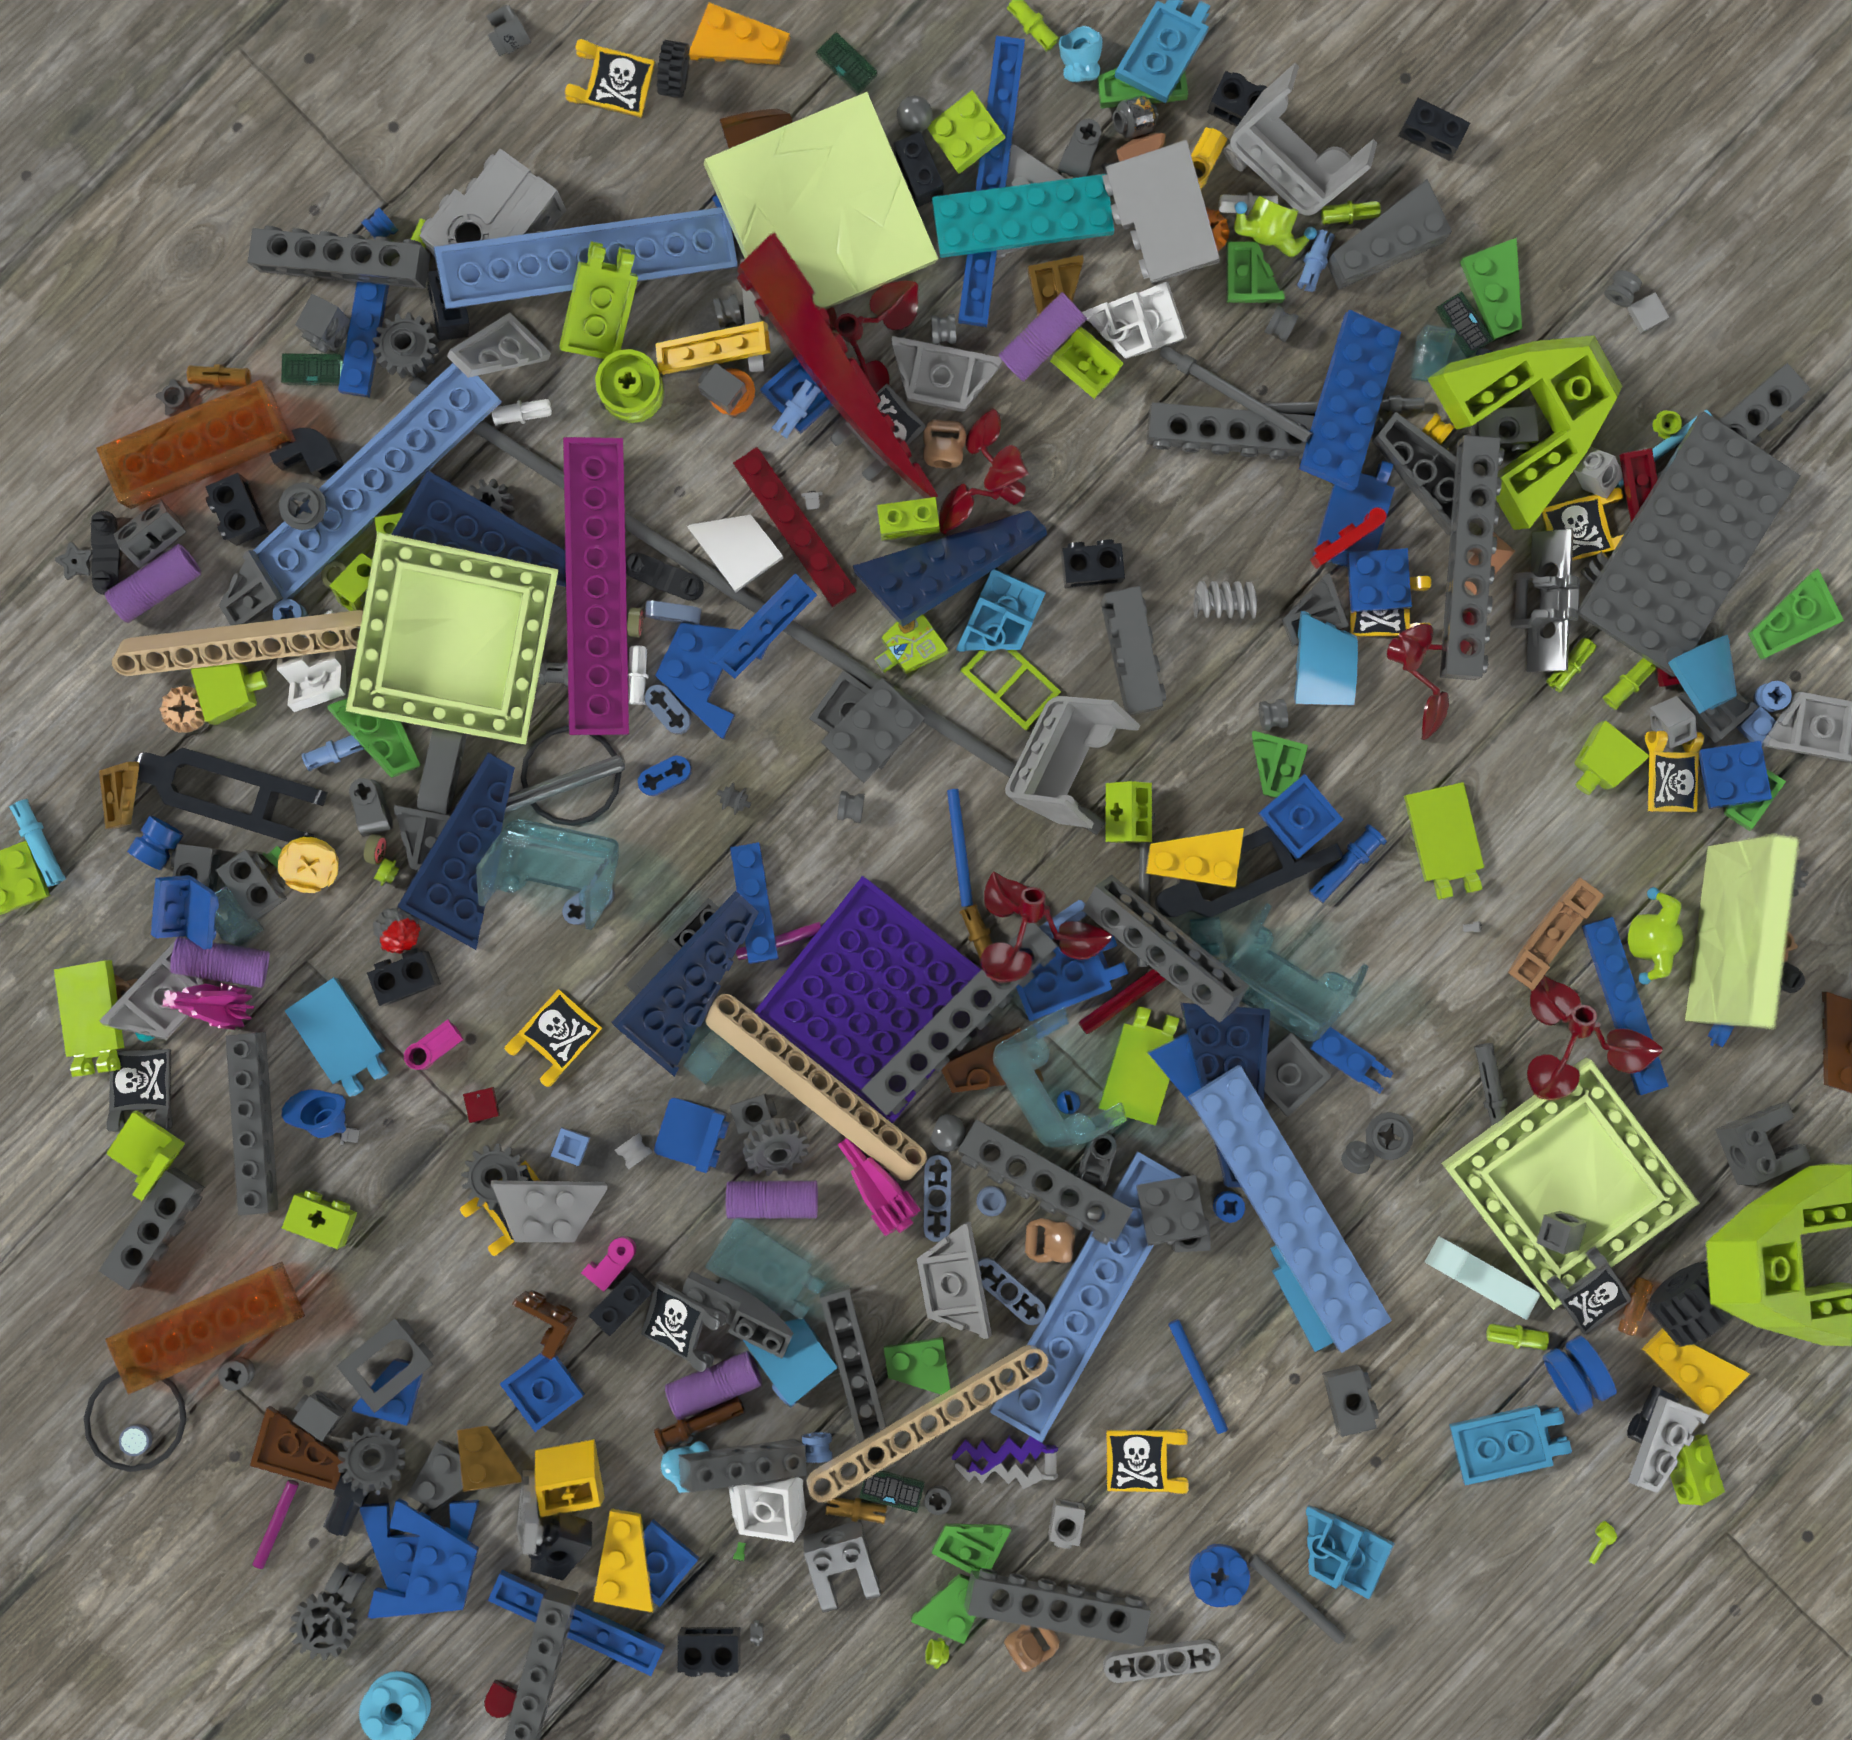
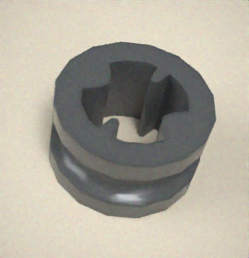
(931, 1506)

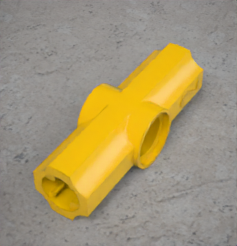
(1207, 152)

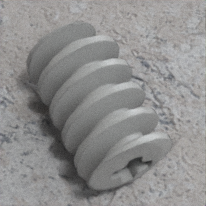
(1225, 599)

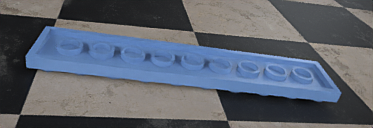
(549, 259)
(378, 477)
(1289, 1208)
(1082, 1310)

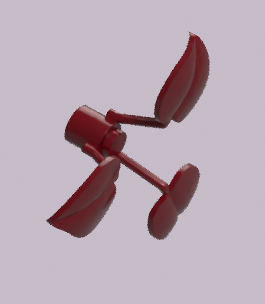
(894, 305)
(1001, 479)
(1410, 651)
(1009, 964)
(1554, 1078)

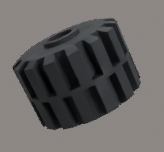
(1685, 1306)

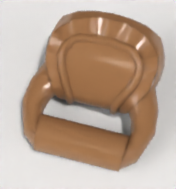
(943, 451)
(1057, 1244)
(1026, 1650)

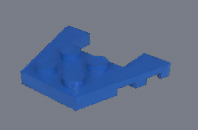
(694, 674)
(397, 1552)
(439, 1570)

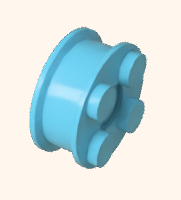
(397, 1688)

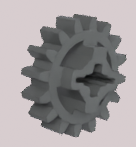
(334, 1634)

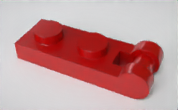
(1349, 536)

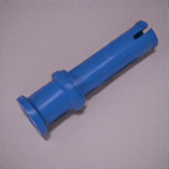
(1356, 854)

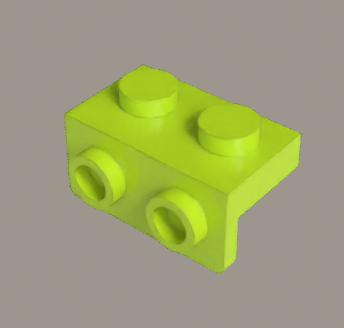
(1087, 362)
(1696, 1473)

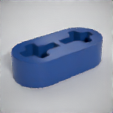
(660, 770)

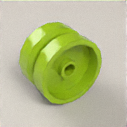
(645, 388)

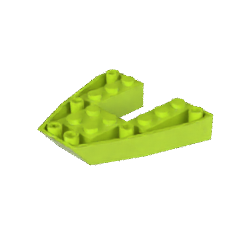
(1573, 391)
(1759, 1262)

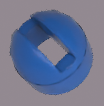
(1062, 1103)

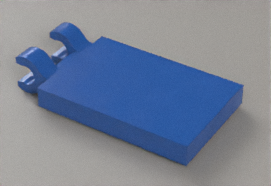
(1352, 507)
(1067, 982)

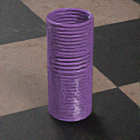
(1051, 328)
(159, 578)
(224, 961)
(783, 1199)
(704, 1390)

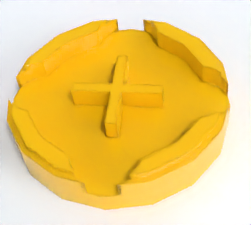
(308, 864)

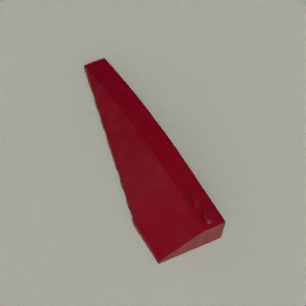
(788, 302)

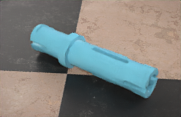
(37, 842)

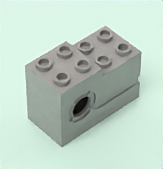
(496, 205)
(1166, 207)

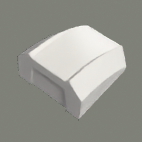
(769, 1509)

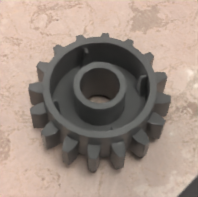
(397, 334)
(775, 1146)
(480, 1168)
(369, 1445)

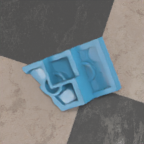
(1001, 614)
(1325, 663)
(1707, 674)
(801, 1367)
(1345, 1552)

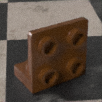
(558, 1316)

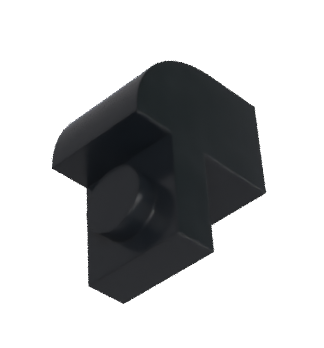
(312, 447)

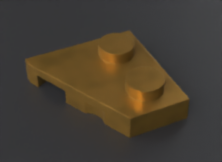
(1052, 278)
(118, 793)
(484, 1460)

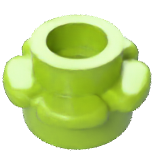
(1670, 417)
(386, 872)
(936, 1653)

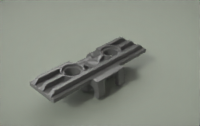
(1557, 600)

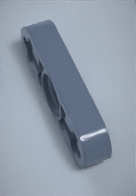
(929, 1219)
(1031, 1299)

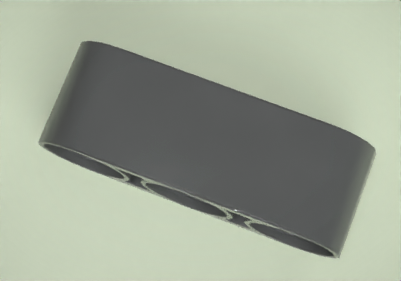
(441, 771)

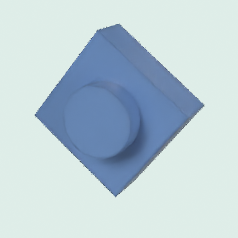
(1757, 725)
(570, 1146)

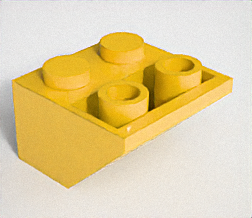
(568, 1478)

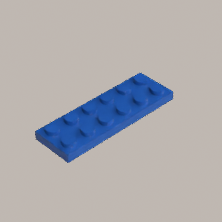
(1350, 400)

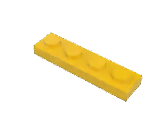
(713, 348)

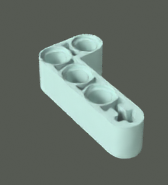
(1482, 1277)

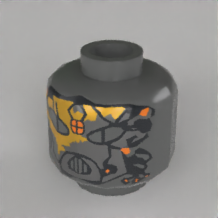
(1135, 117)

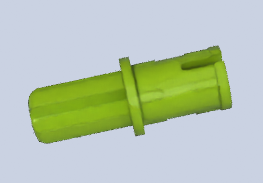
(1349, 212)
(1576, 659)
(1629, 683)
(1517, 1336)

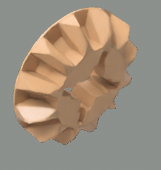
(192, 719)

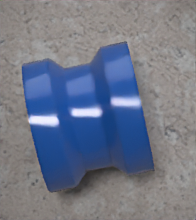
(379, 225)
(1224, 1202)

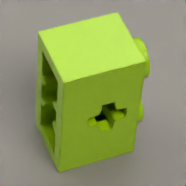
(1128, 812)
(303, 1222)

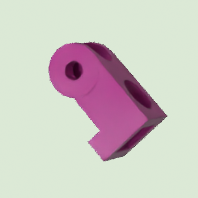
(619, 1255)

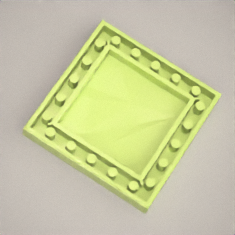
(829, 198)
(451, 639)
(1742, 932)
(1576, 1159)

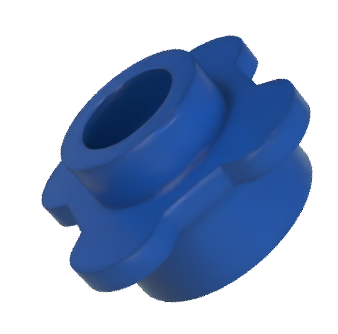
(1720, 1034)

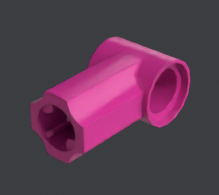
(435, 1045)

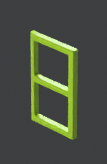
(996, 697)

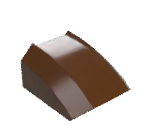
(752, 124)

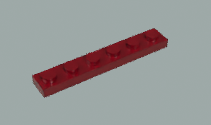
(794, 527)

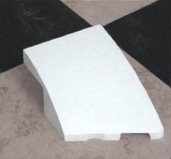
(1139, 321)
(737, 548)
(314, 677)

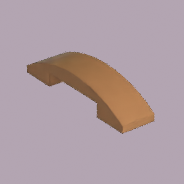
(1554, 932)

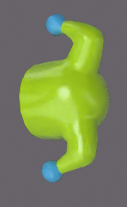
(1271, 225)
(1657, 936)

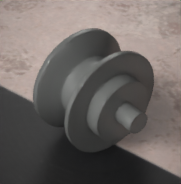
(734, 798)
(1357, 1157)

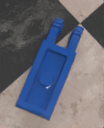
(1349, 1058)

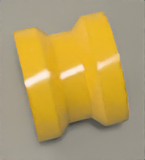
(1437, 429)

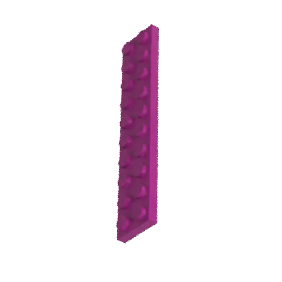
(596, 586)

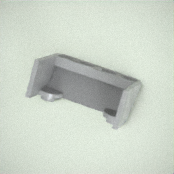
(1286, 161)
(1057, 752)

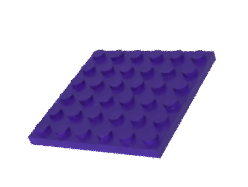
(868, 990)

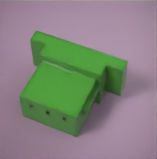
(273, 856)
(739, 1555)

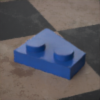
(401, 1406)

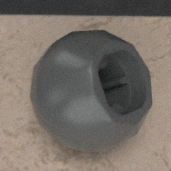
(914, 114)
(948, 1133)

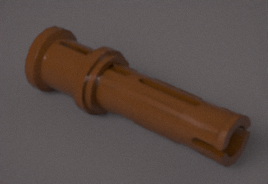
(686, 1429)

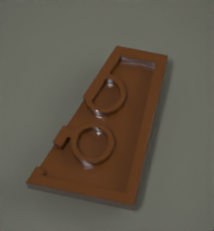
(1838, 1042)
(976, 1067)
(294, 1452)

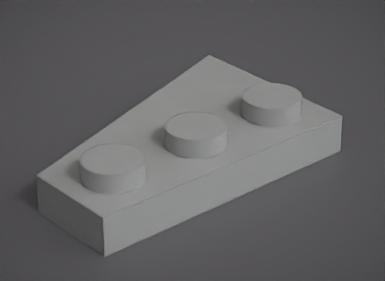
(498, 348)
(1666, 1435)
(528, 1523)

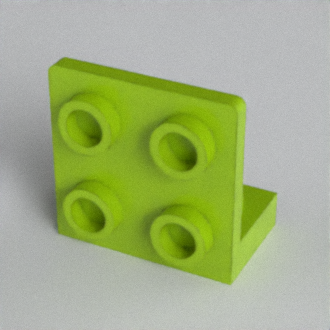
(145, 1151)

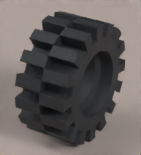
(673, 69)

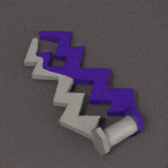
(995, 1461)

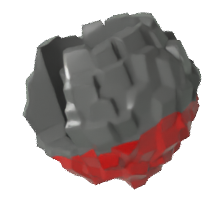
(396, 930)

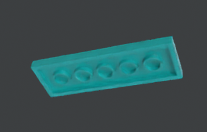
(1022, 216)

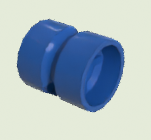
(155, 842)

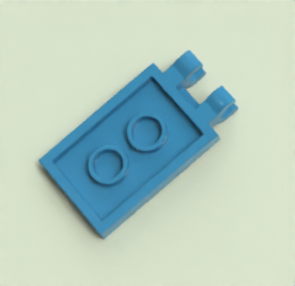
(1163, 48)
(338, 1035)
(1300, 1305)
(1507, 1443)

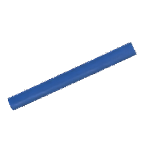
(959, 847)
(1198, 1376)

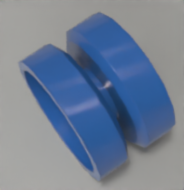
(1579, 1374)

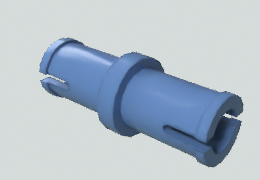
(1315, 260)
(796, 408)
(331, 752)

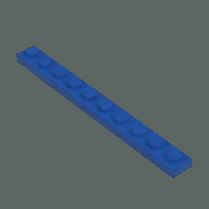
(993, 173)

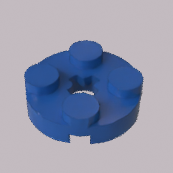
(1234, 1566)

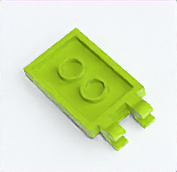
(599, 304)
(1445, 838)
(84, 997)
(1133, 1074)

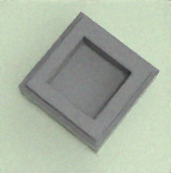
(1647, 312)

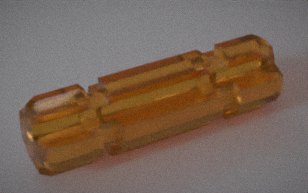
(1636, 1308)

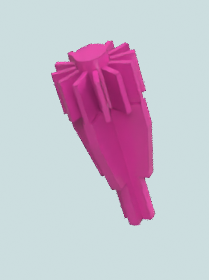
(217, 1005)
(880, 1191)

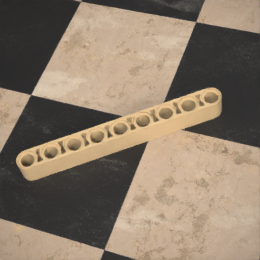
(232, 650)
(815, 1087)
(912, 1421)

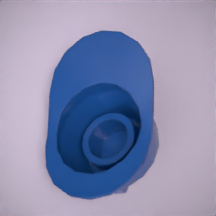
(316, 1112)

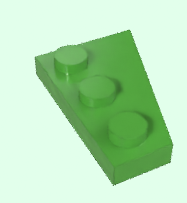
(1114, 91)
(1496, 288)
(1797, 617)
(380, 737)

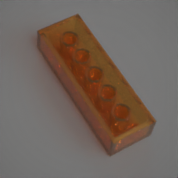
(194, 445)
(205, 1327)

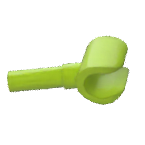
(1608, 1537)

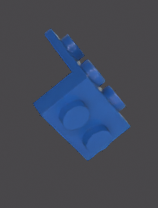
(184, 909)
(691, 1134)

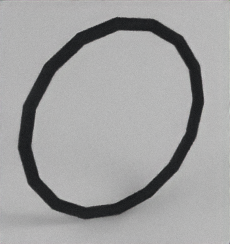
(566, 821)
(88, 1434)

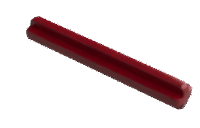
(1121, 1001)

